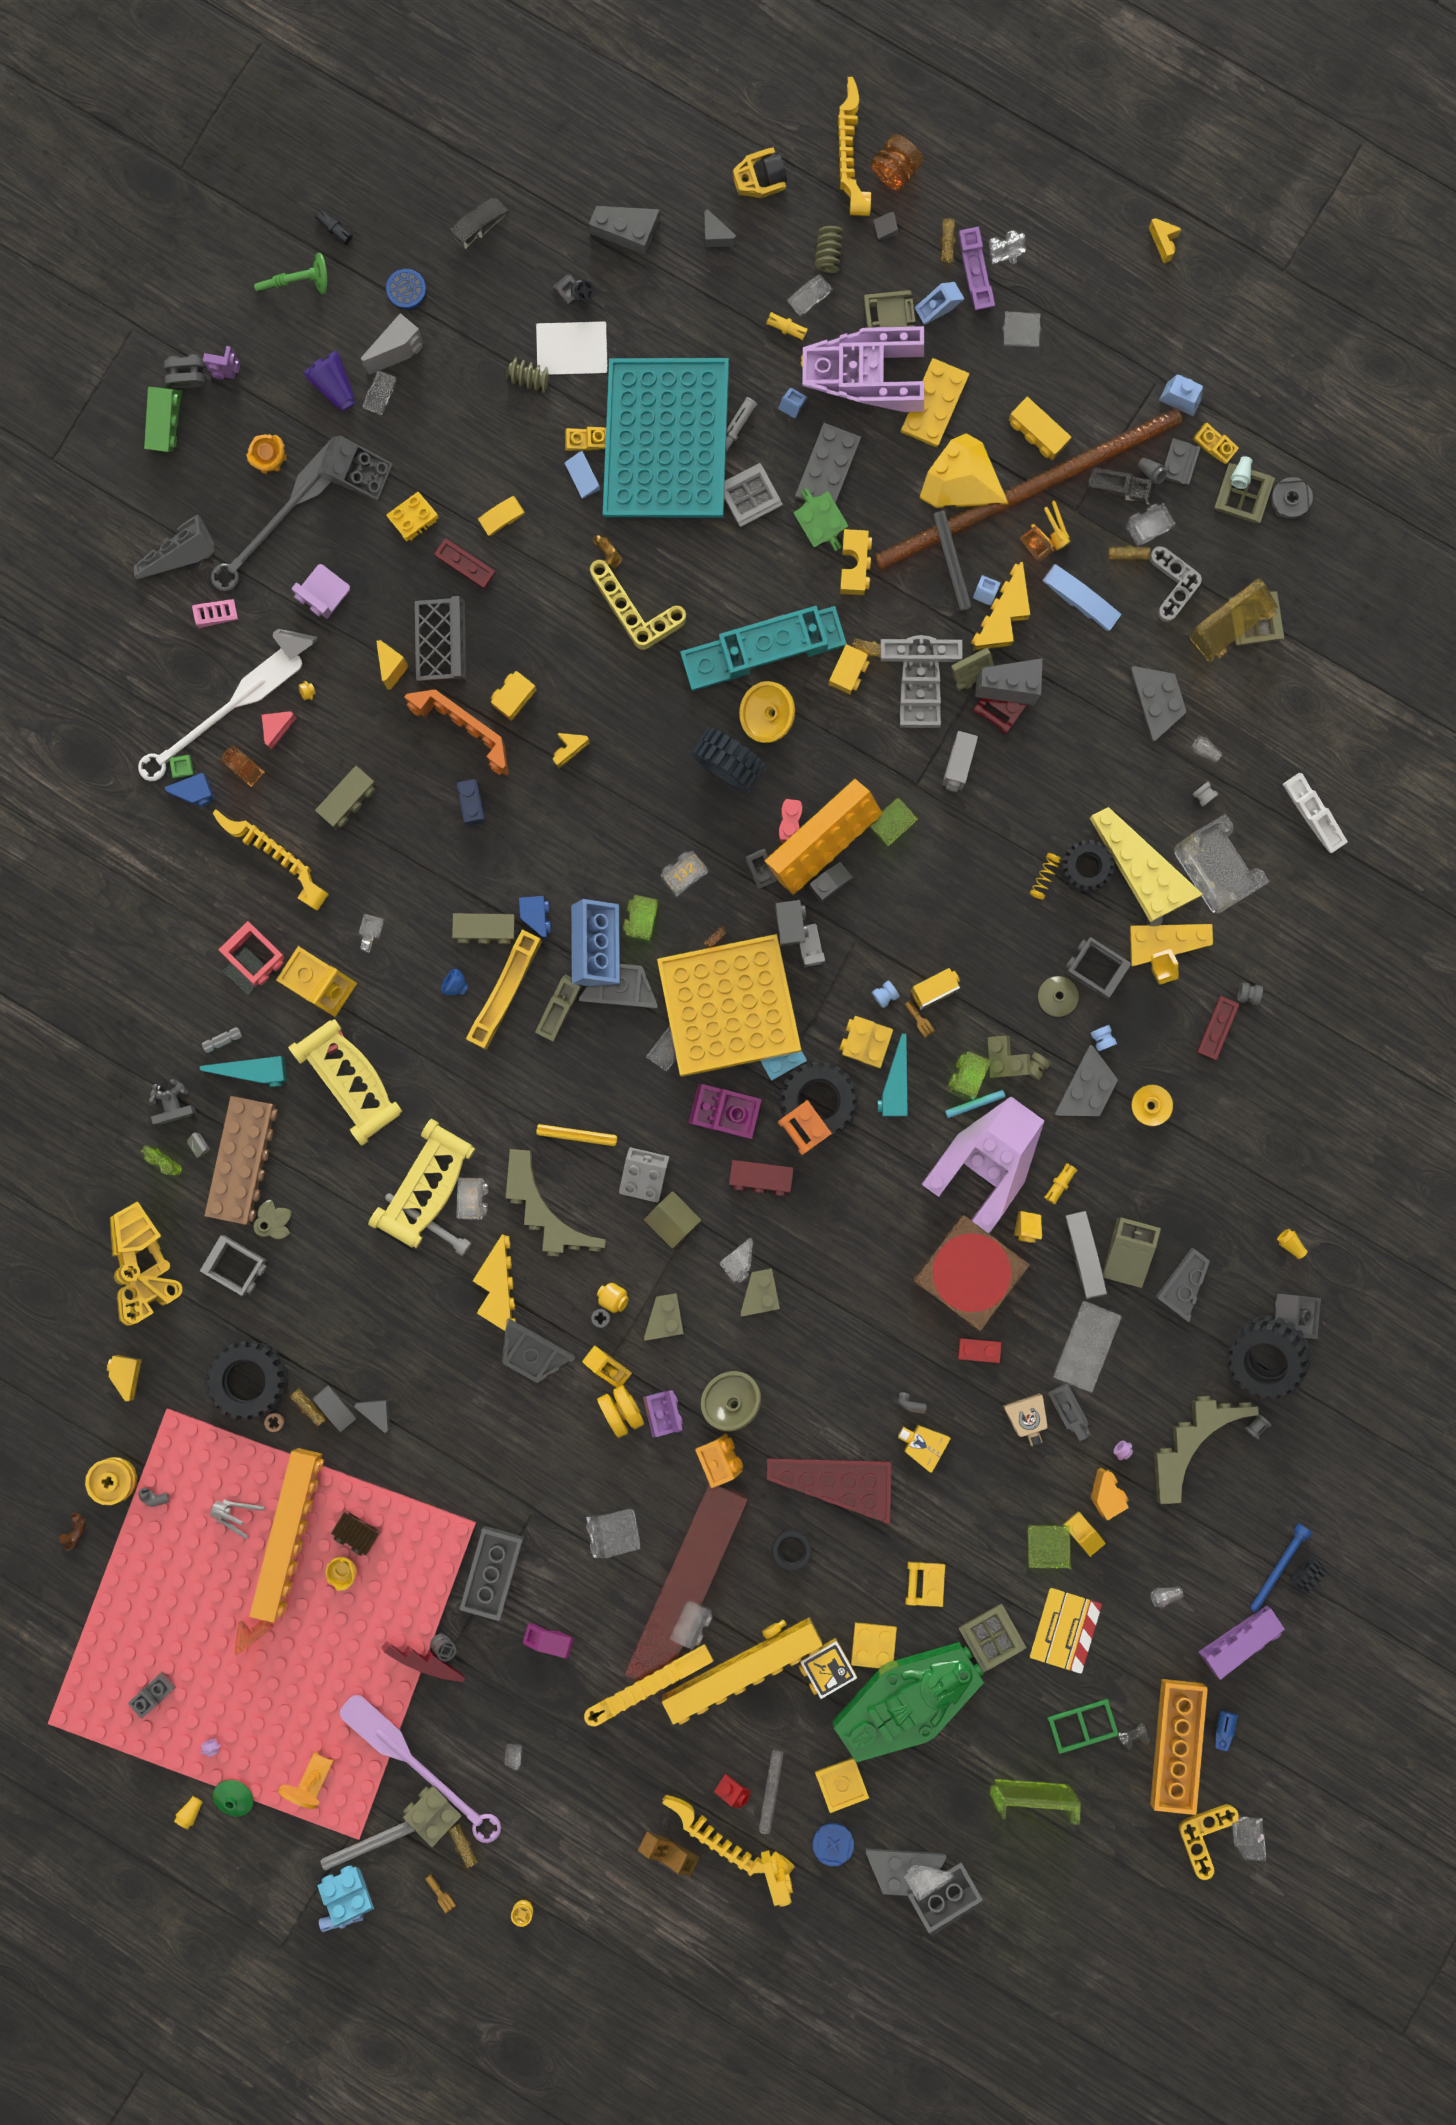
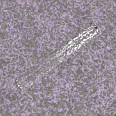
(771, 1792)

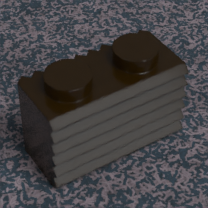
(355, 1533)

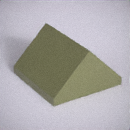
(672, 1219)

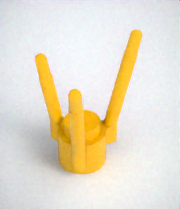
(1060, 536)

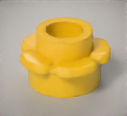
(306, 690)

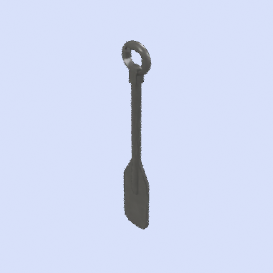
(306, 487)

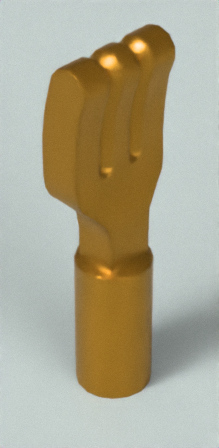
(922, 1024)
(444, 1898)

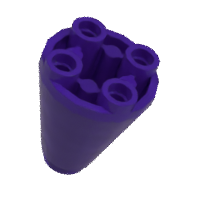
(331, 380)

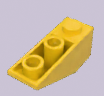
(1028, 1227)

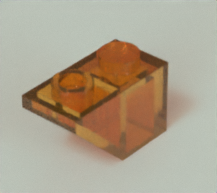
(241, 765)

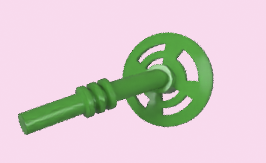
(317, 273)

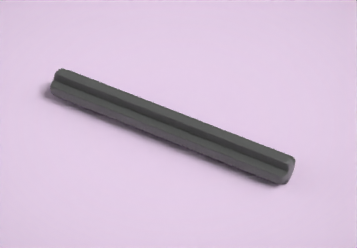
(952, 560)

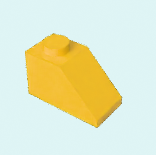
(606, 1367)
(124, 1375)

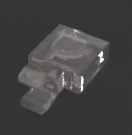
(371, 928)

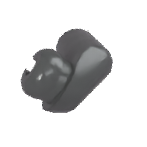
(909, 1405)
(151, 1498)

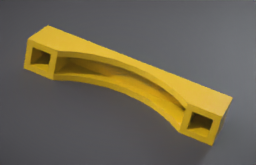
(505, 989)

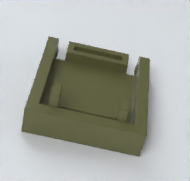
(891, 309)

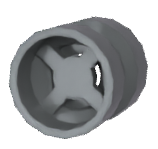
(1250, 993)
(443, 1647)

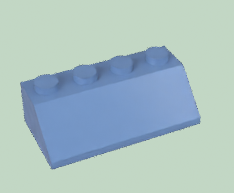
(595, 943)

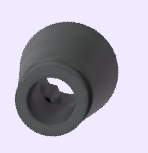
(1153, 470)

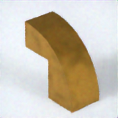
(669, 1852)

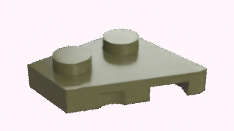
(760, 1294)
(665, 1318)

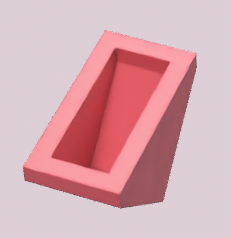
(275, 726)

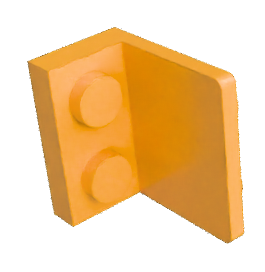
(719, 1461)

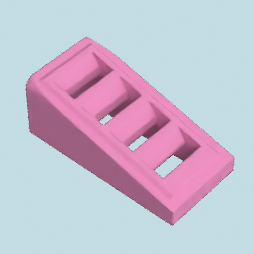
(197, 609)

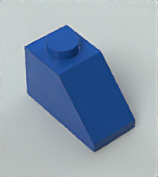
(193, 790)

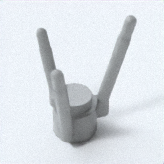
(222, 1513)

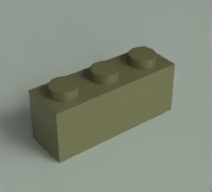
(346, 798)
(484, 928)

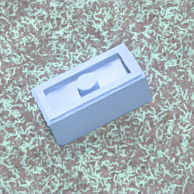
(582, 475)

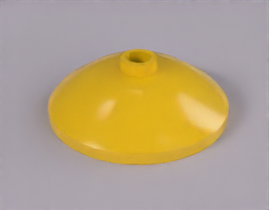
(757, 712)

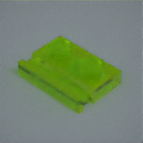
(893, 822)

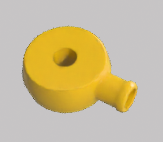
(773, 1629)

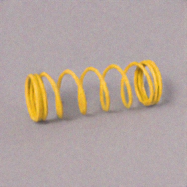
(1035, 893)

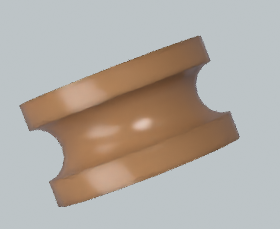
(267, 1422)

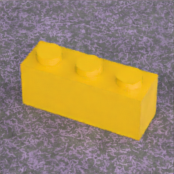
(1039, 428)

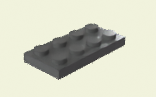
(829, 462)

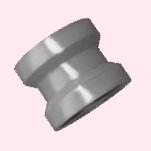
(1205, 794)

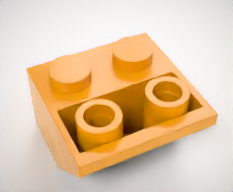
(1106, 1496)

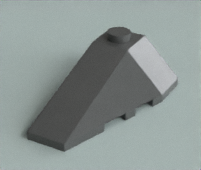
(186, 547)

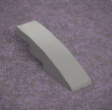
(1086, 1255)

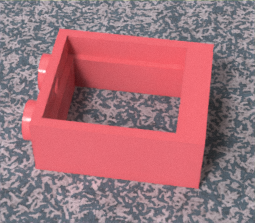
(237, 940)

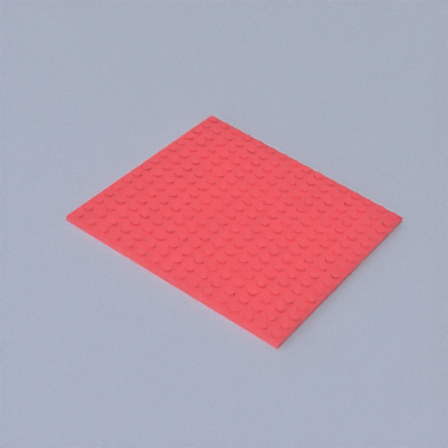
(187, 1582)

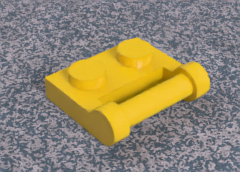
(932, 1584)

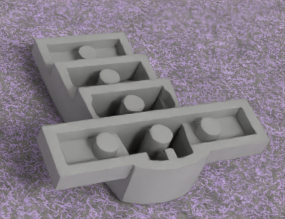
(920, 676)

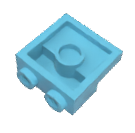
(780, 1065)
(345, 1895)

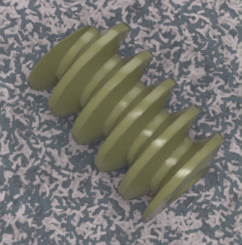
(827, 249)
(528, 375)

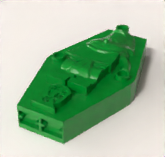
(908, 1701)

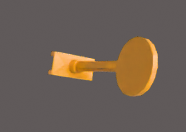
(310, 1785)

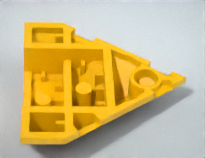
(962, 476)

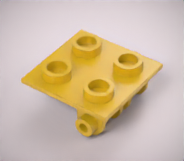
(412, 516)

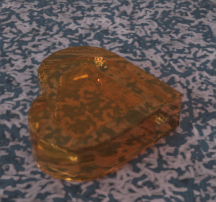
(715, 937)

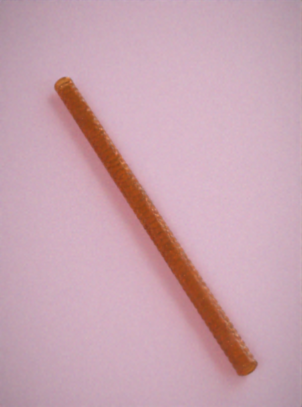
(1031, 487)

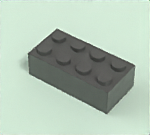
(491, 1573)

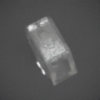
(1249, 1838)

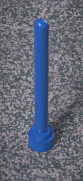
(1301, 1533)

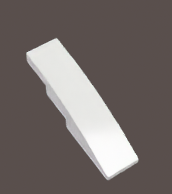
(1315, 813)

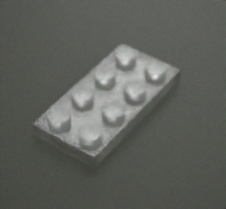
(1087, 1346)

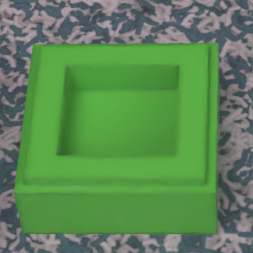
(181, 767)

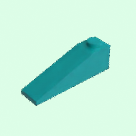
(263, 1070)
(894, 1096)

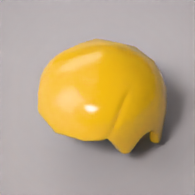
(341, 1573)

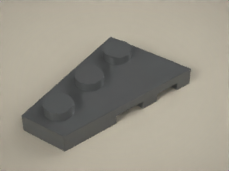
(1183, 1285)

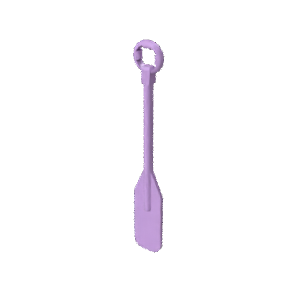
(390, 1742)

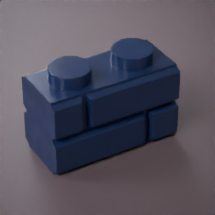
(471, 802)

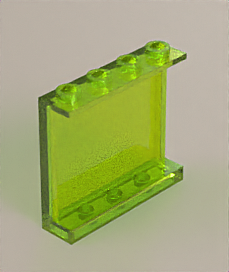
(1035, 1795)

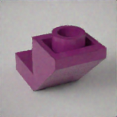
(547, 1641)

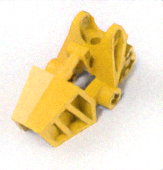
(129, 1235)

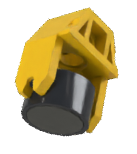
(773, 169)

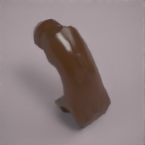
(70, 1540)

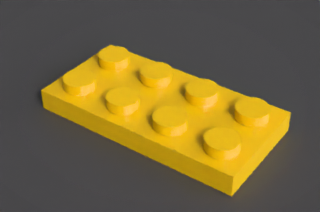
(941, 393)

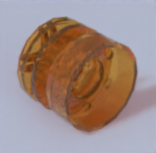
(897, 162)

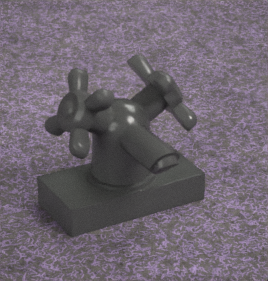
(170, 1104)

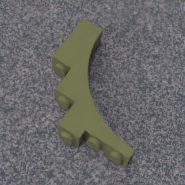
(522, 1187)
(1170, 1464)

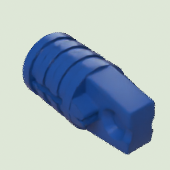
(1224, 1736)

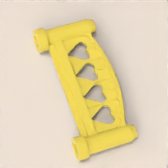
(367, 1120)
(394, 1219)

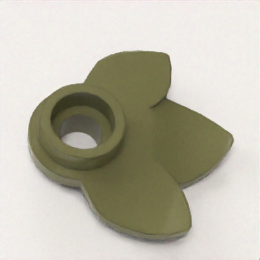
(274, 1219)

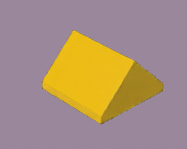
(391, 664)
(332, 991)

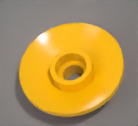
(1162, 1105)

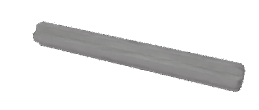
(366, 1845)

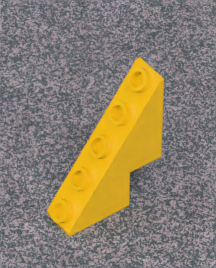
(1011, 607)
(495, 1279)

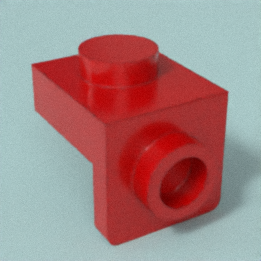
(732, 1792)

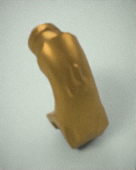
(609, 550)

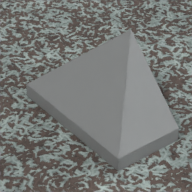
(293, 642)

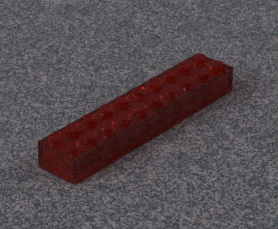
(687, 1578)

